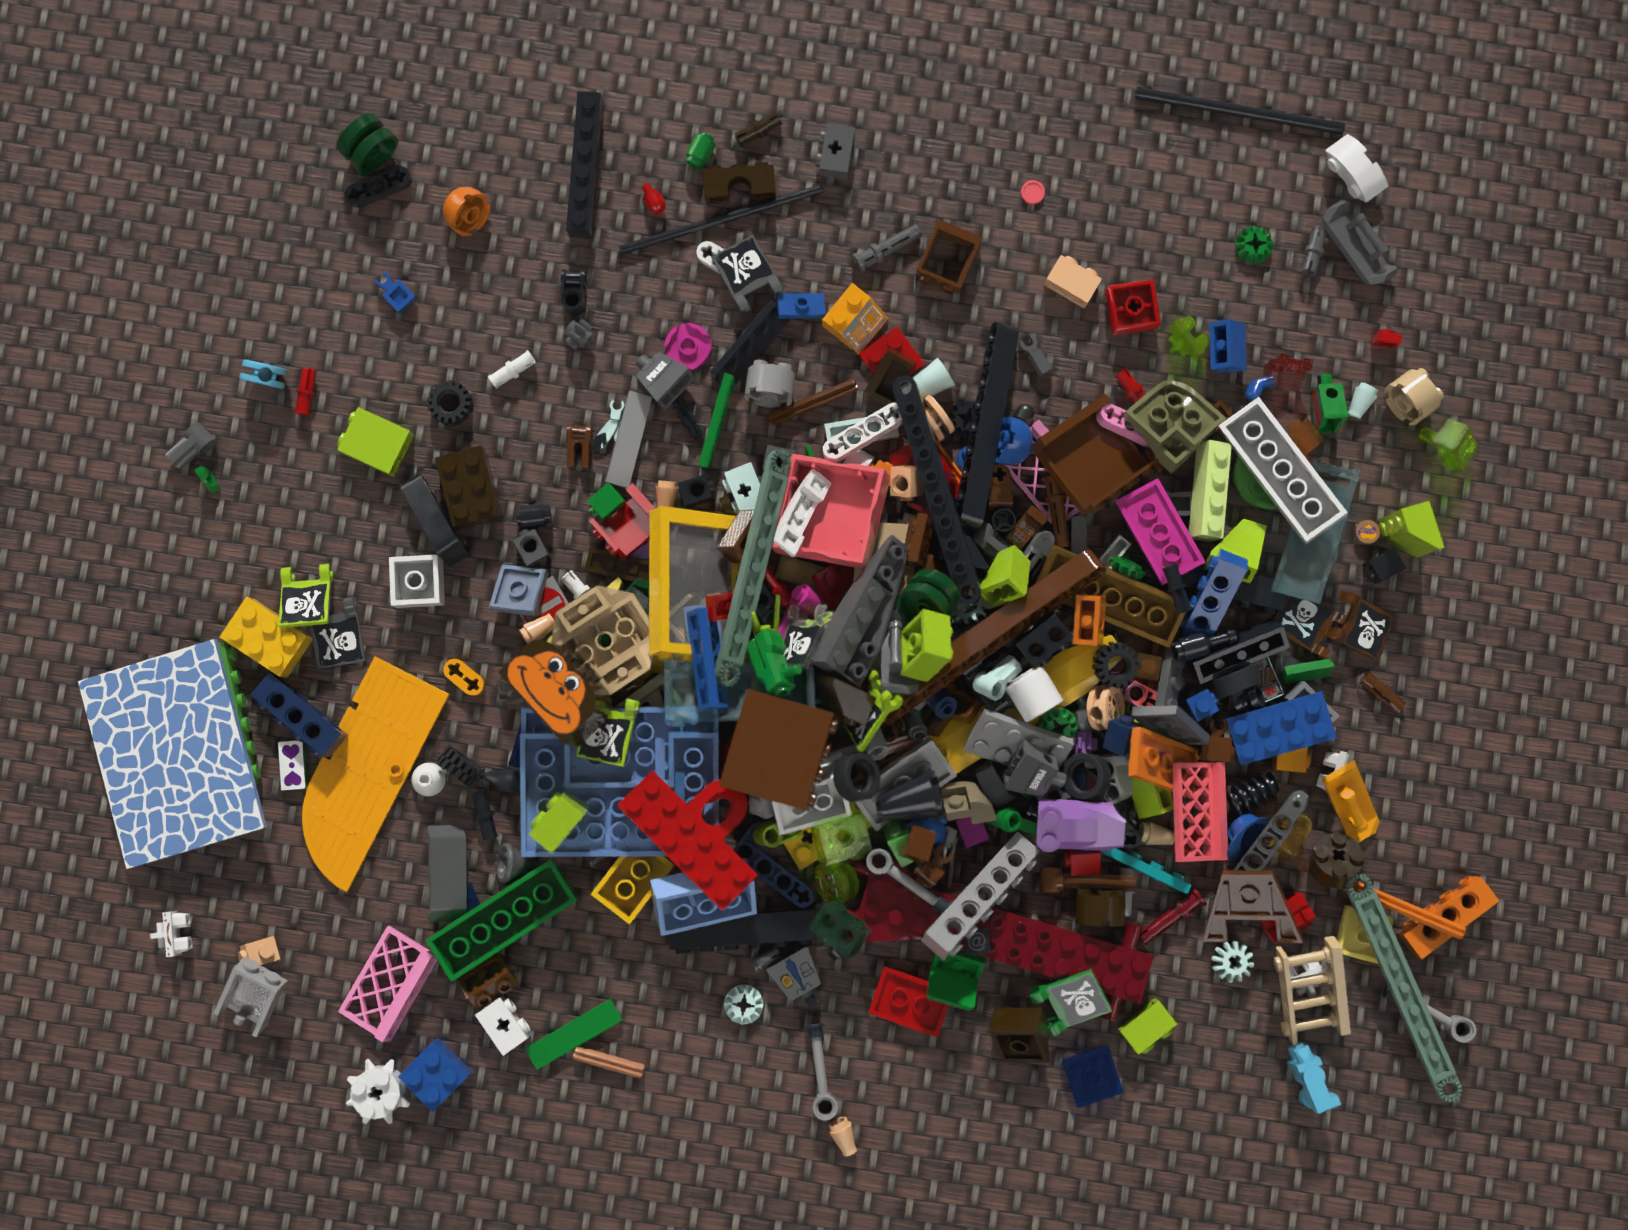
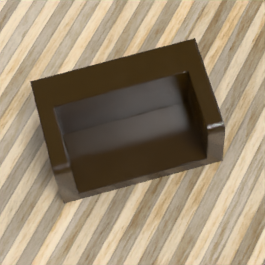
(890, 368)

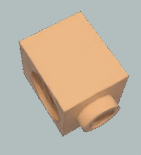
(898, 484)

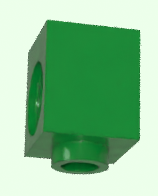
(605, 502)

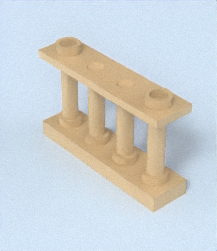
(1336, 997)

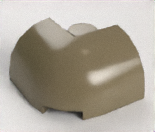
(966, 800)

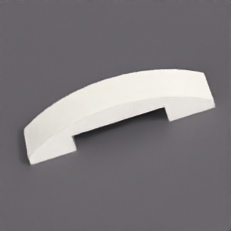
(799, 511)

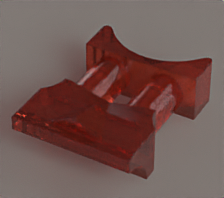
(1283, 362)

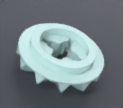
(751, 1013)

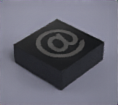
(978, 942)

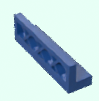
(703, 662)

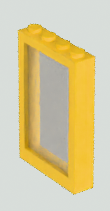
(682, 573)

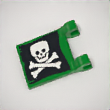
(1073, 1000)

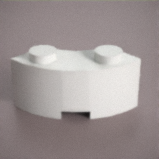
(1354, 167)

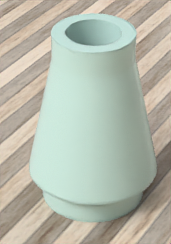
(1362, 400)

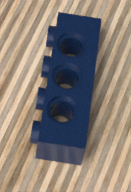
(330, 734)

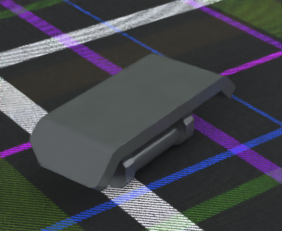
(1358, 243)
(891, 659)
(447, 873)

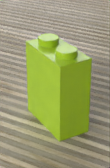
(375, 441)

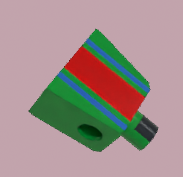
(1328, 405)

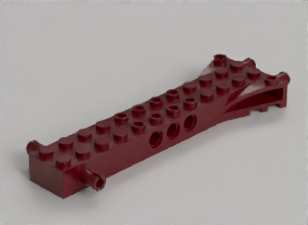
(1012, 937)

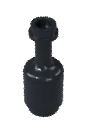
(1199, 645)

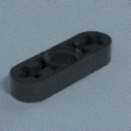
(368, 182)

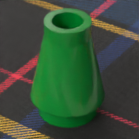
(1007, 819)

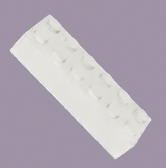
(1282, 471)

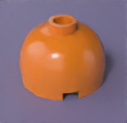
(465, 210)

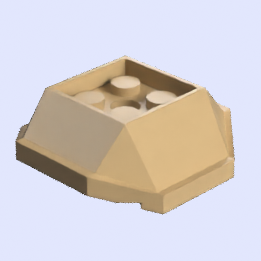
(609, 612)

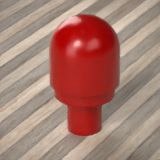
(653, 200)

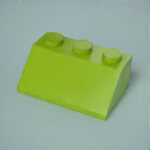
(1412, 530)

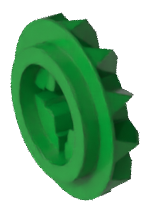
(1247, 252)
(1126, 567)
(1061, 716)

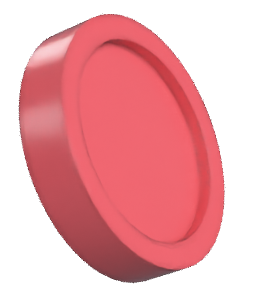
(1032, 192)

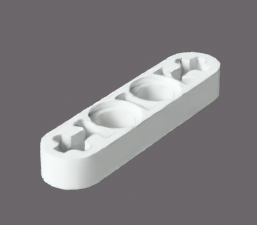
(861, 429)

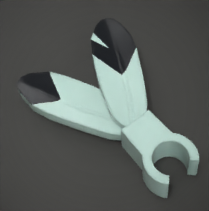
(610, 428)

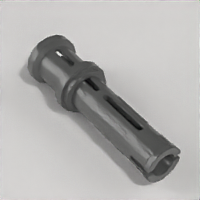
(875, 252)

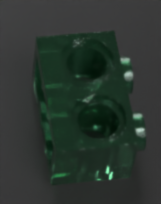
(837, 934)

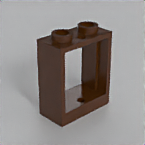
(958, 236)

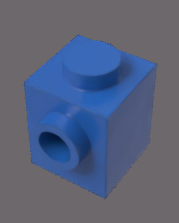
(1201, 705)

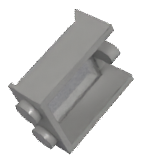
(251, 993)

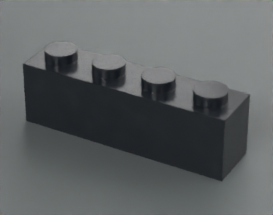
(1250, 647)

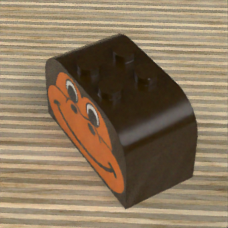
(559, 690)

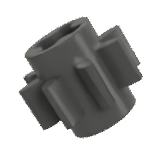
(578, 334)

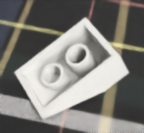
(828, 806)

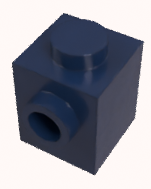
(1119, 735)

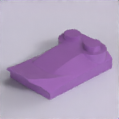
(1078, 825)

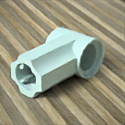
(994, 682)

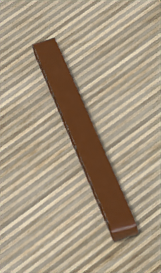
(1007, 624)

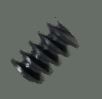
(1252, 793)

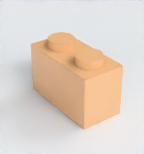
(1073, 281)

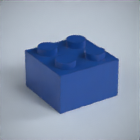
(435, 1074)

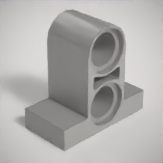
(1119, 777)

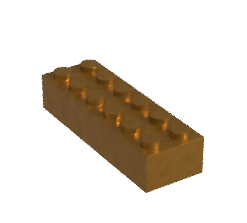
(1128, 601)

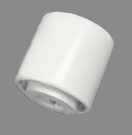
(1033, 693)

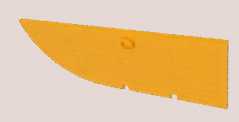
(366, 772)

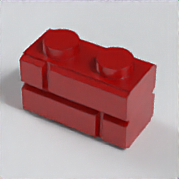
(1301, 911)

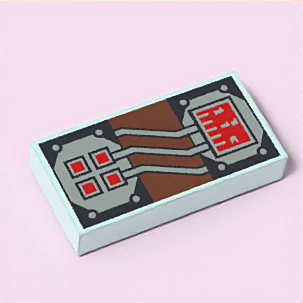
(1269, 682)

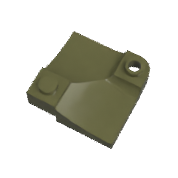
(1173, 421)

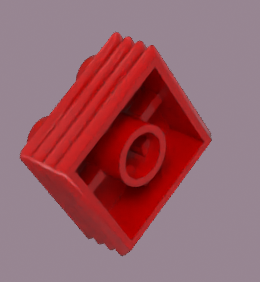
(1141, 295)

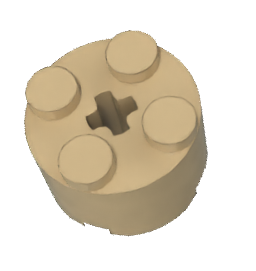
(1413, 396)

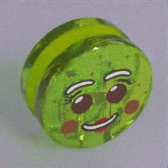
(836, 883)

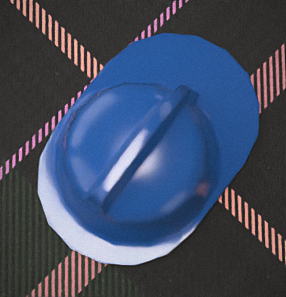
(1243, 834)

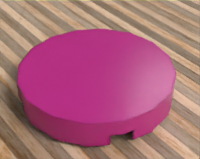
(688, 345)

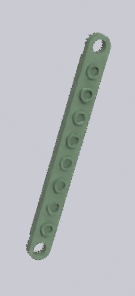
(752, 568)
(1404, 988)

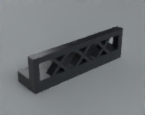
(750, 344)

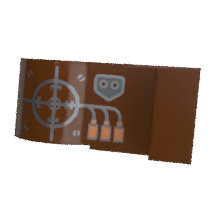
(1026, 527)

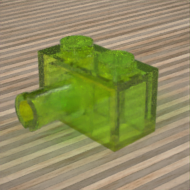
(1453, 443)

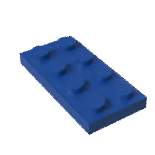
(1281, 728)

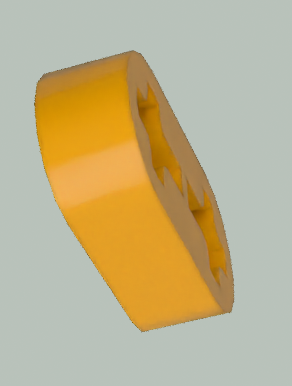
(460, 681)

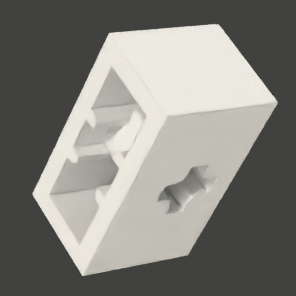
(505, 1037)

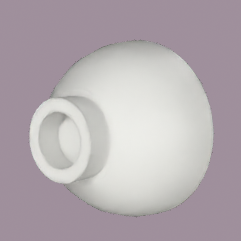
(428, 779)

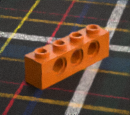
(1480, 901)

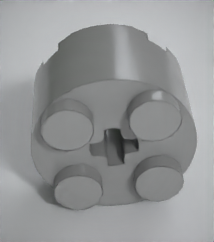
(770, 384)

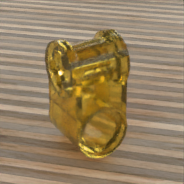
(1294, 841)

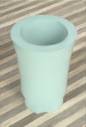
(931, 380)

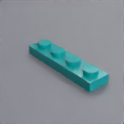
(1153, 870)

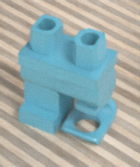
(1312, 1078)

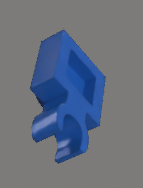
(397, 294)

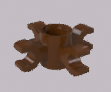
(930, 872)

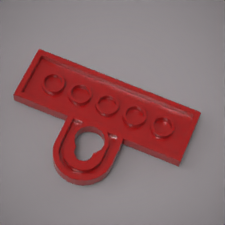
(691, 841)

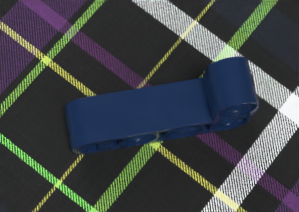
(776, 869)

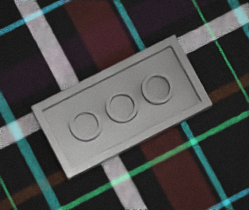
(1000, 736)
(913, 763)

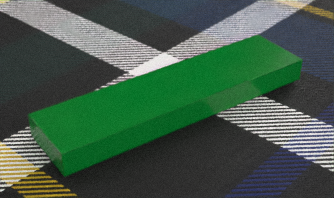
(717, 421)
(573, 1034)

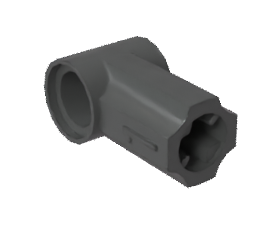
(195, 442)
(988, 541)

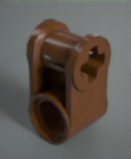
(1000, 491)

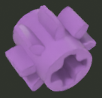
(1084, 743)

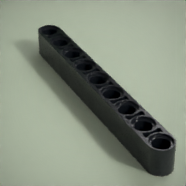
(986, 424)

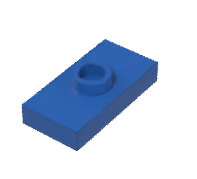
(800, 305)

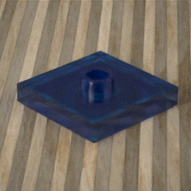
(1092, 1076)

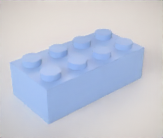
(683, 906)

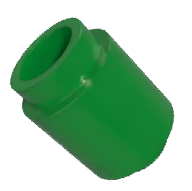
(700, 150)

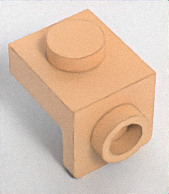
(261, 951)

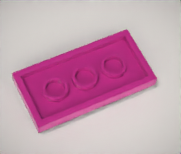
(1159, 530)

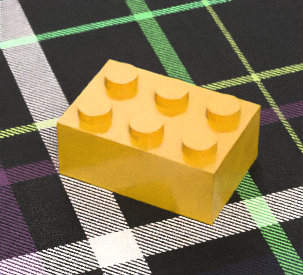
(257, 635)
(628, 884)

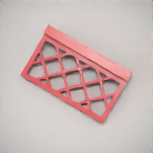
(1212, 811)

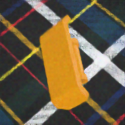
(1352, 802)

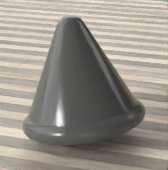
(512, 865)

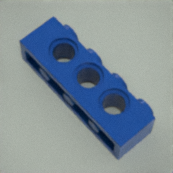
(1226, 565)

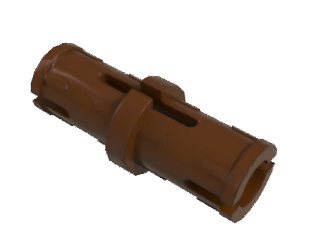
(1382, 692)

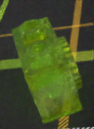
(853, 845)

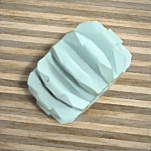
(1224, 963)

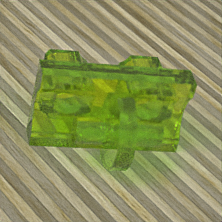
(1184, 341)

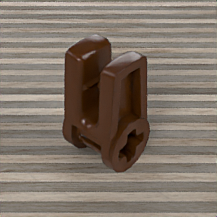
(574, 440)

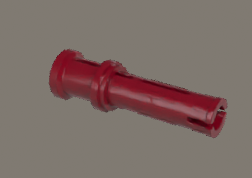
(1181, 909)

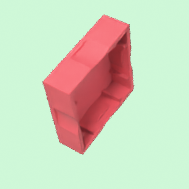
(849, 516)

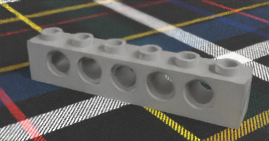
(1017, 850)

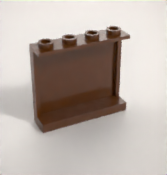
(1090, 459)
(778, 750)

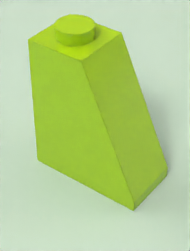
(1245, 541)
(1006, 577)

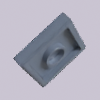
(518, 590)

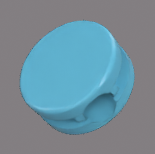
(263, 374)

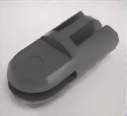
(1038, 550)

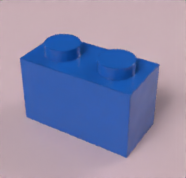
(1227, 346)

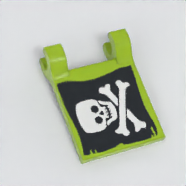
(305, 601)
(882, 707)
(612, 738)

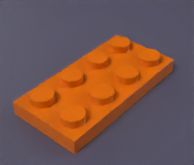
(1153, 758)

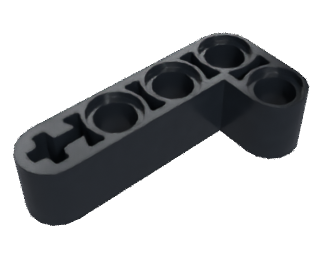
(434, 520)

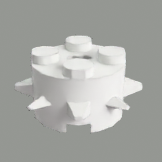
(364, 1096)

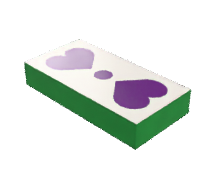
(292, 765)

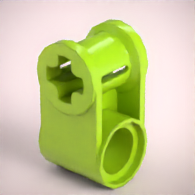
(775, 837)

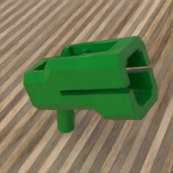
(769, 663)

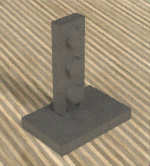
(1166, 716)

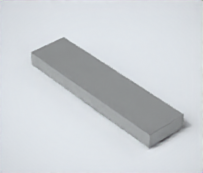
(628, 439)

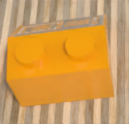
(854, 319)

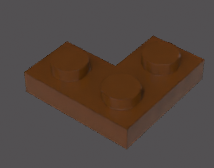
(966, 711)

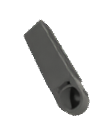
(1292, 812)

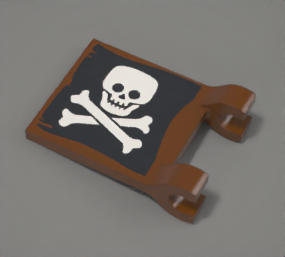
(1307, 622)
(1364, 626)

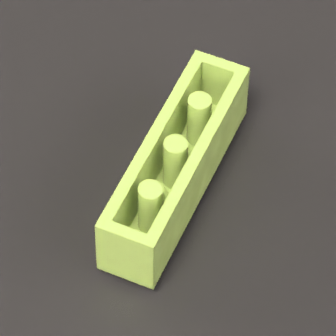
(1210, 491)

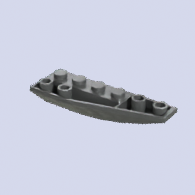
(862, 617)

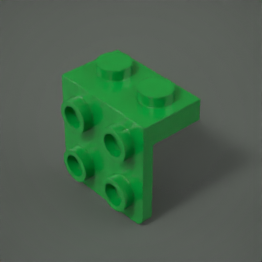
(955, 979)

